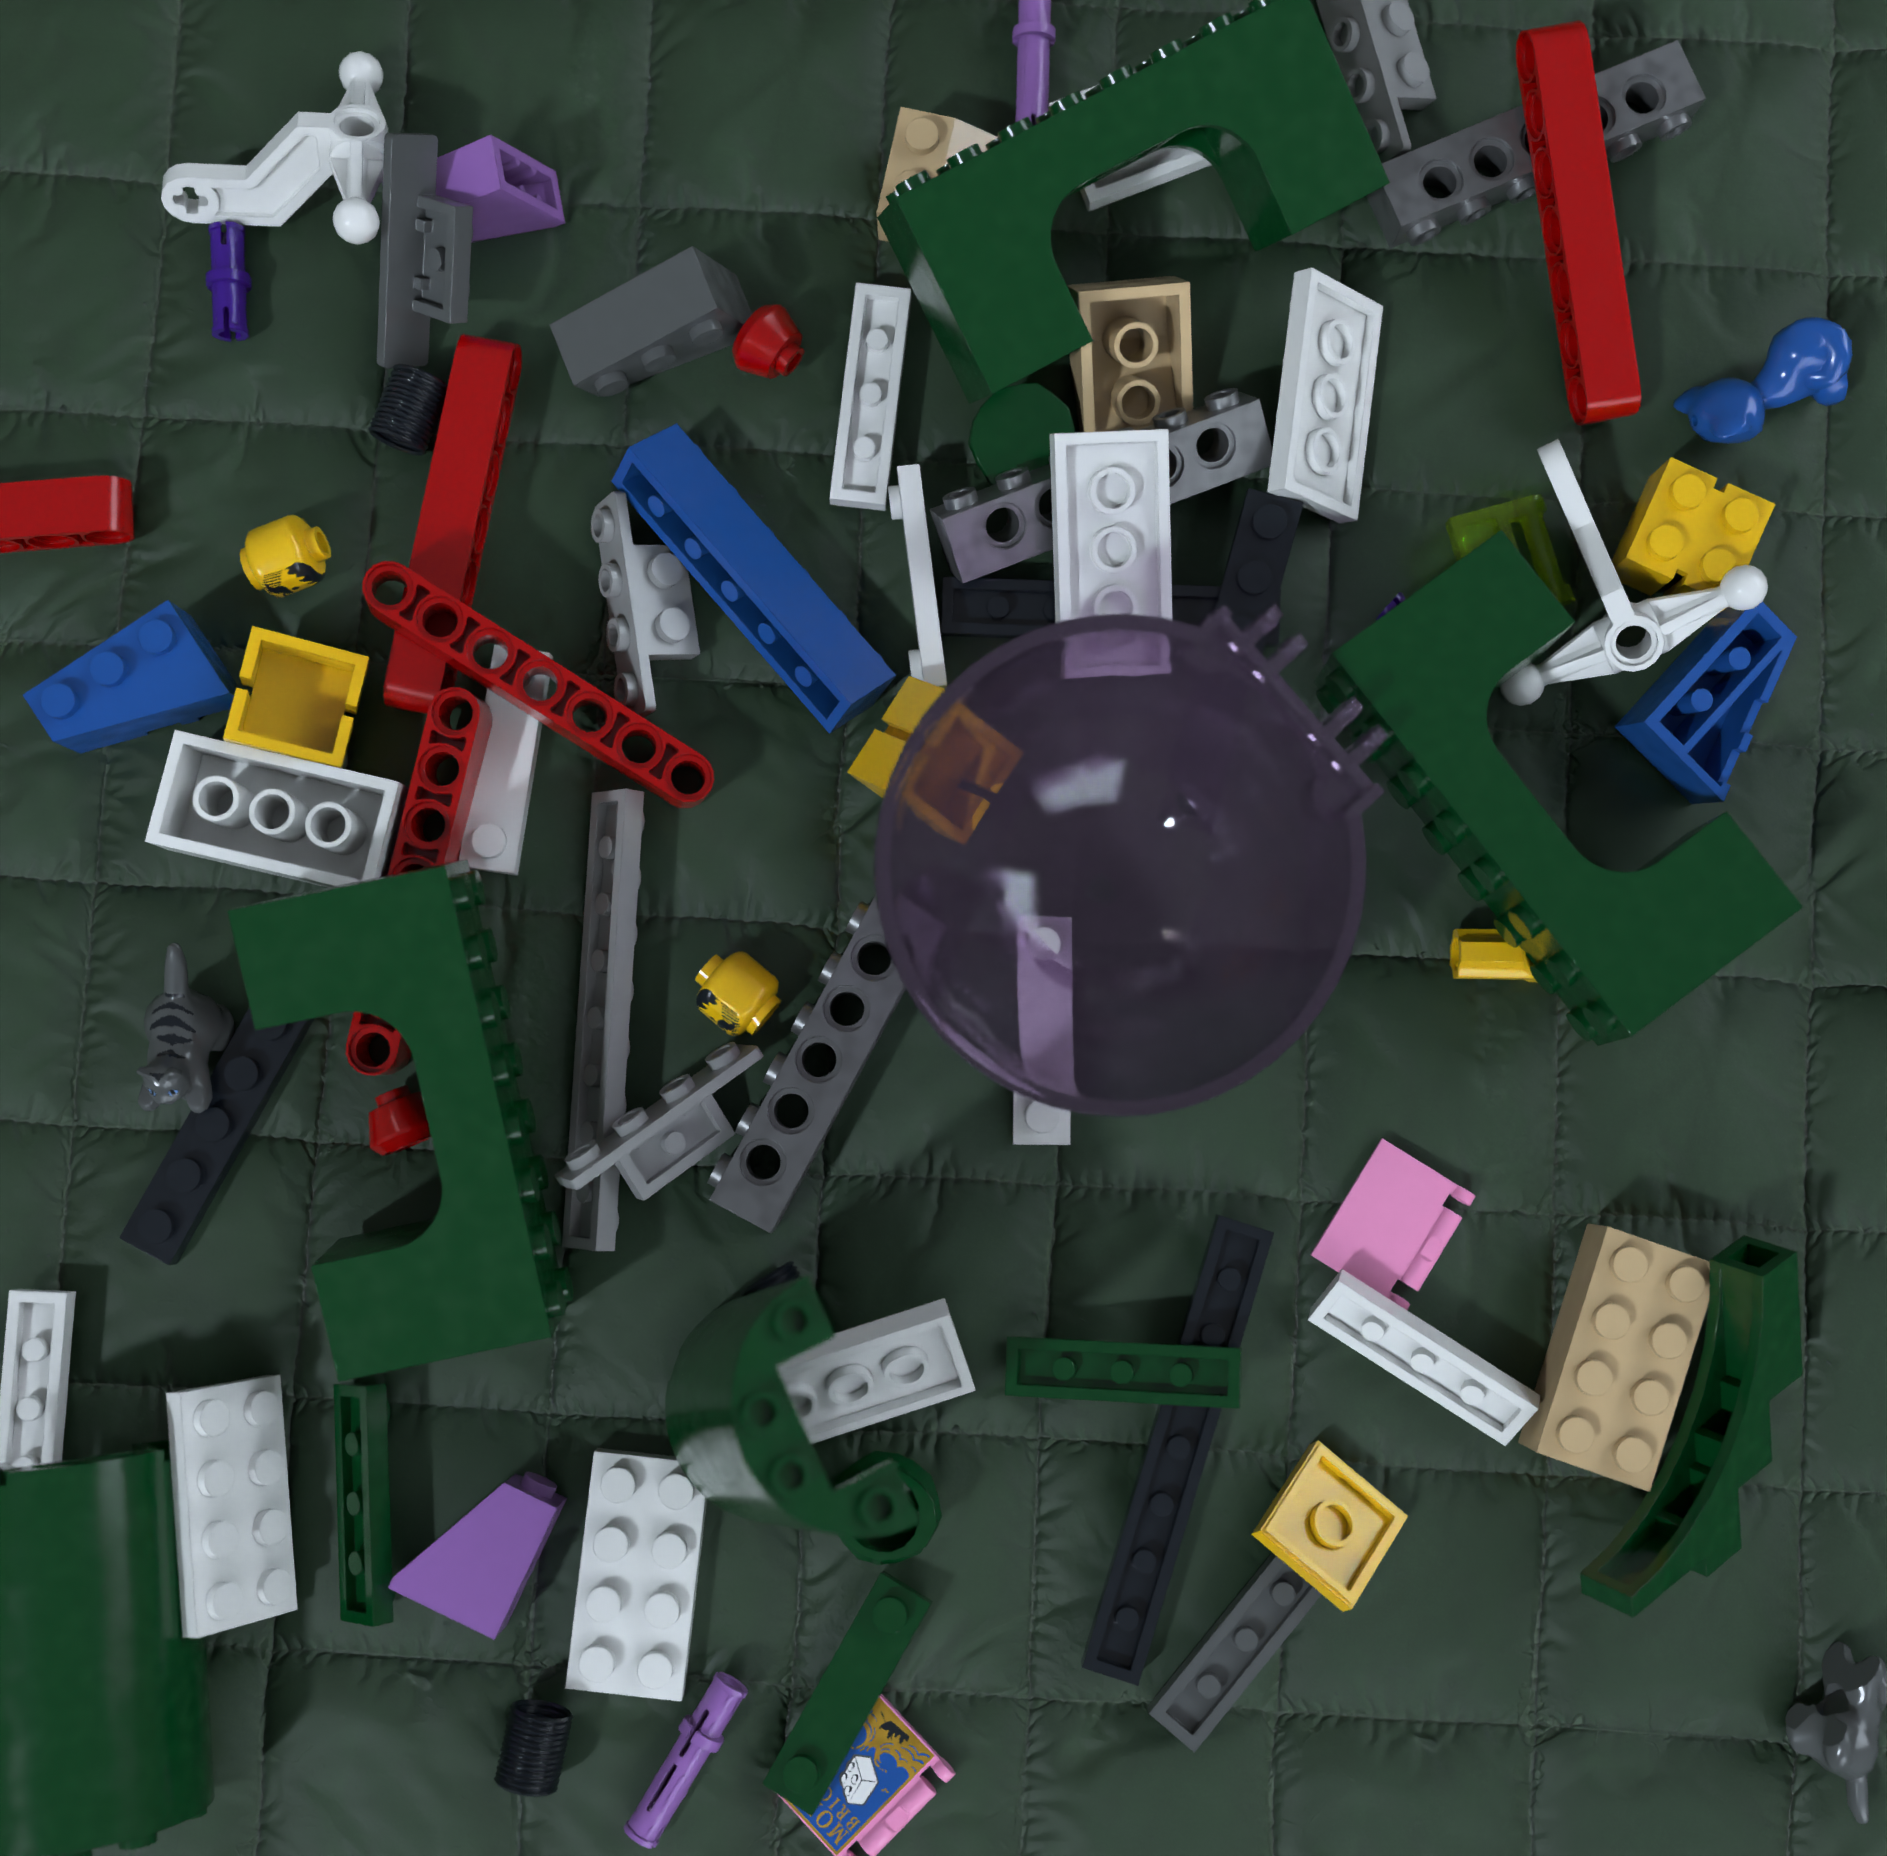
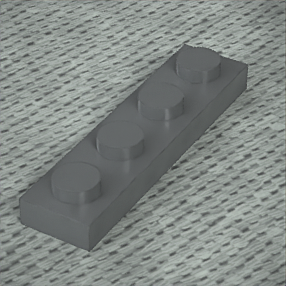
(1233, 1652)

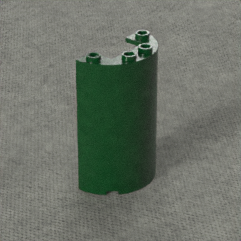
(741, 1430)
(95, 1678)

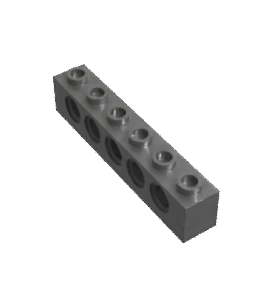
(1655, 81)
(1238, 449)
(766, 1200)

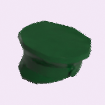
(1015, 429)
(925, 1500)

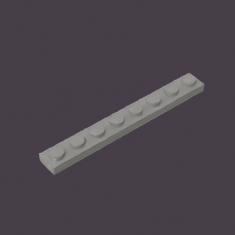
(604, 1007)

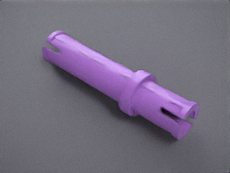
(1033, 38)
(698, 1738)

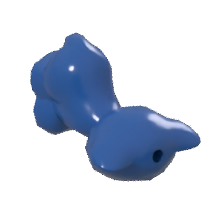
(1801, 362)

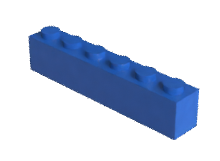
(752, 577)

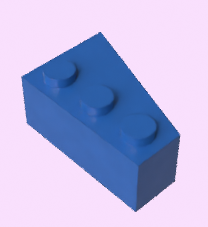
(134, 683)
(1707, 701)

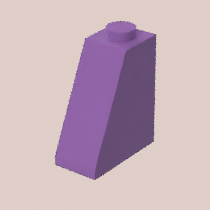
(504, 187)
(486, 1557)

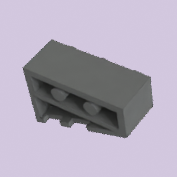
(652, 323)

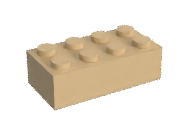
(1618, 1356)

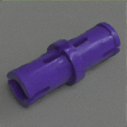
(228, 281)

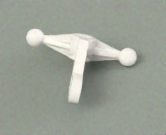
(297, 164)
(1665, 618)

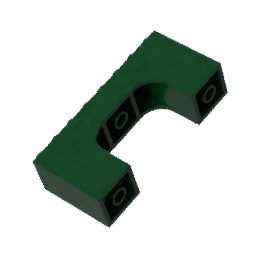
(1243, 93)
(1598, 937)
(422, 962)

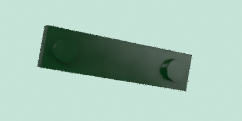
(1124, 1371)
(363, 1503)
(847, 1693)

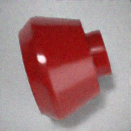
(768, 343)
(397, 1121)

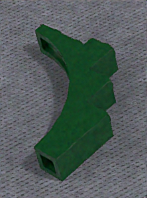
(1725, 1435)

